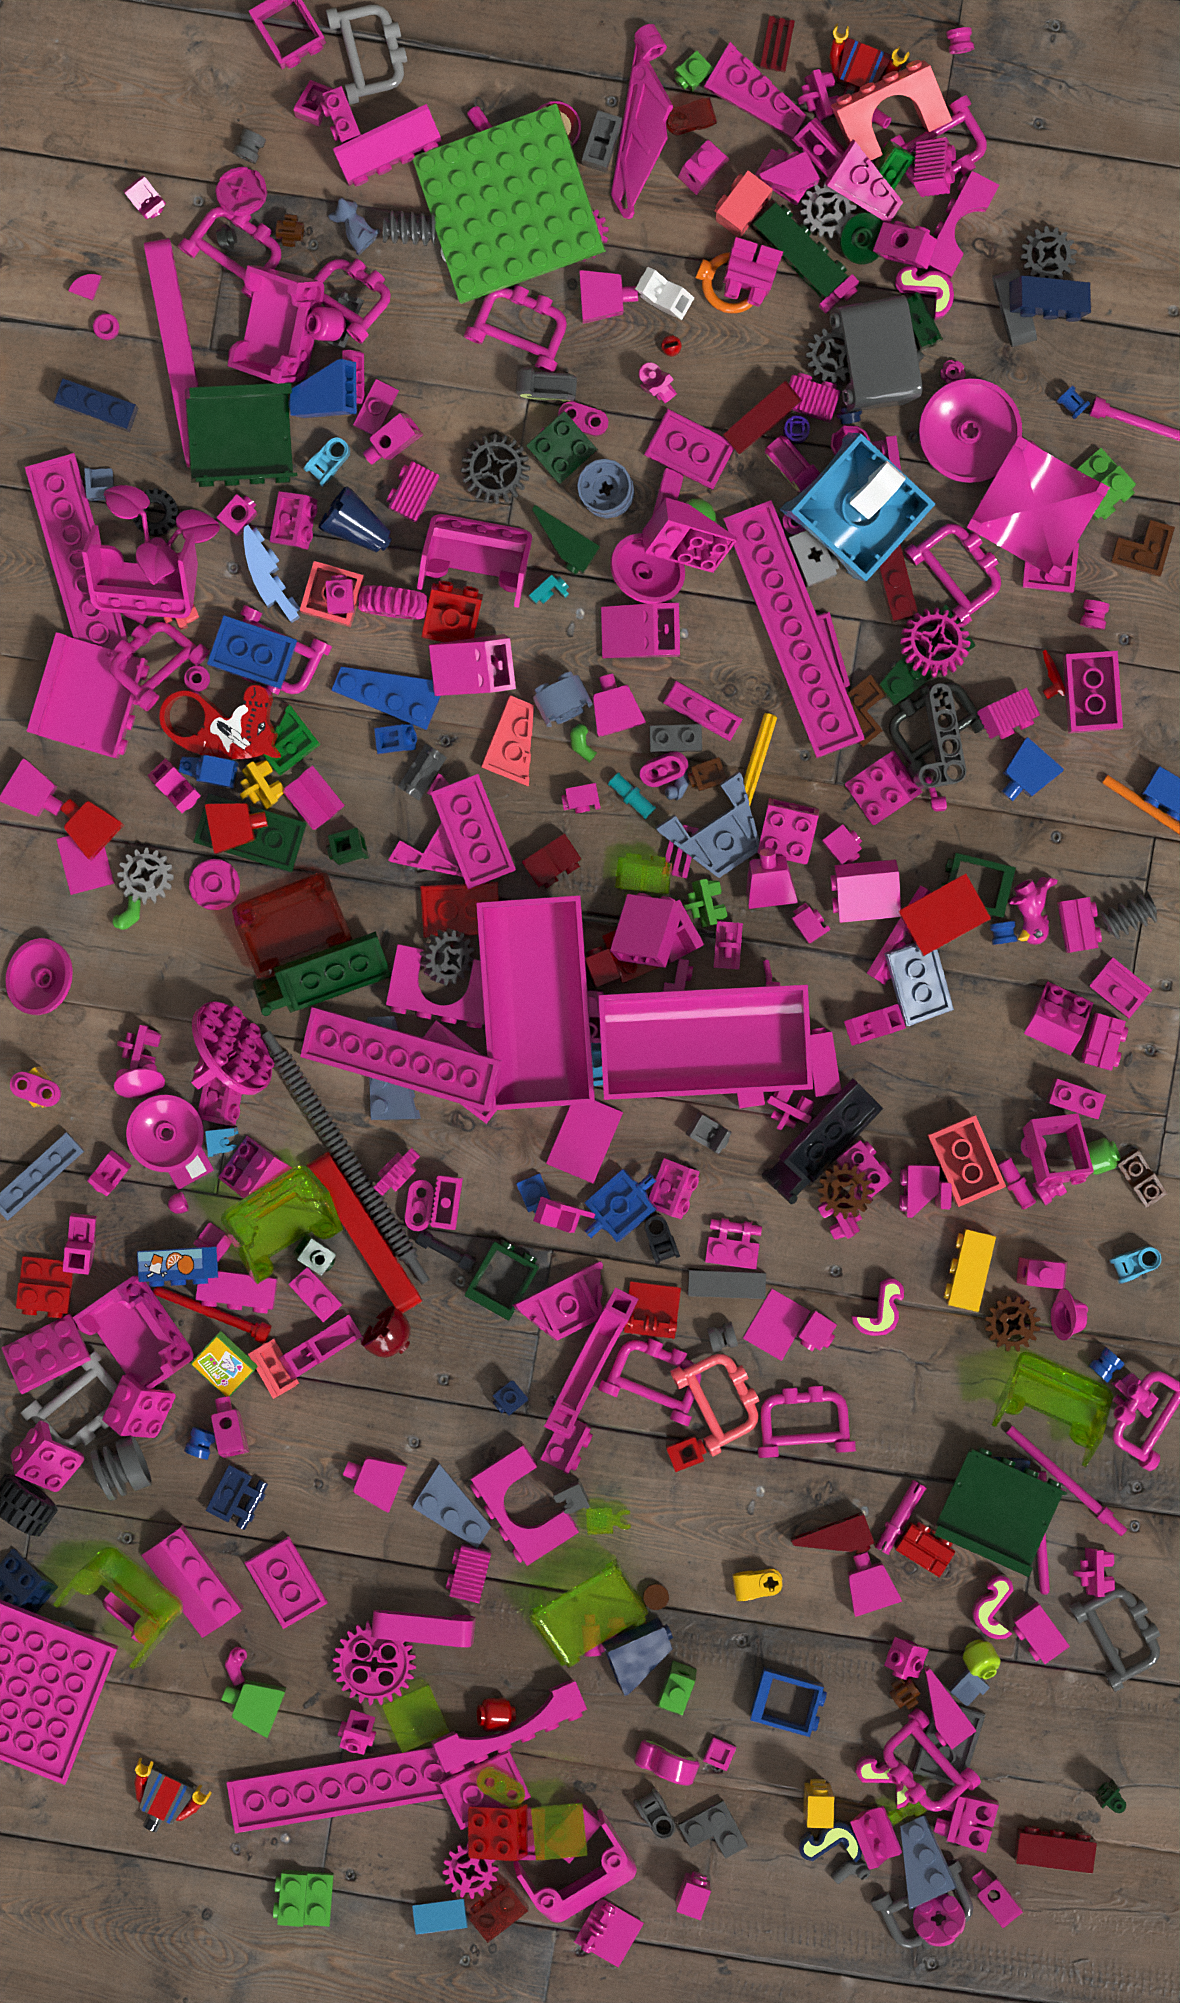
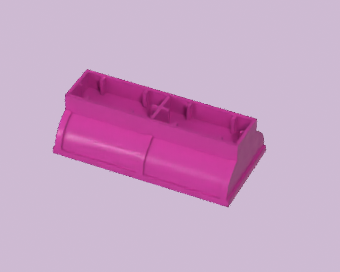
(536, 1001)
(705, 1042)

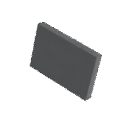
(959, 1757)

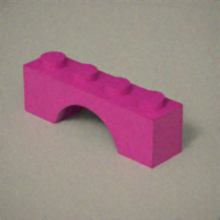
(974, 197)

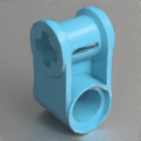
(327, 461)
(1134, 1263)

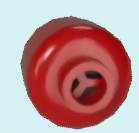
(495, 1714)

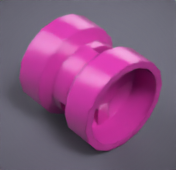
(1094, 614)
(1047, 1194)

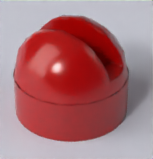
(671, 351)

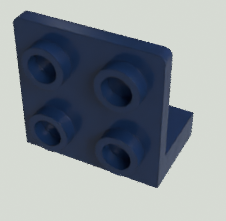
(23, 1584)

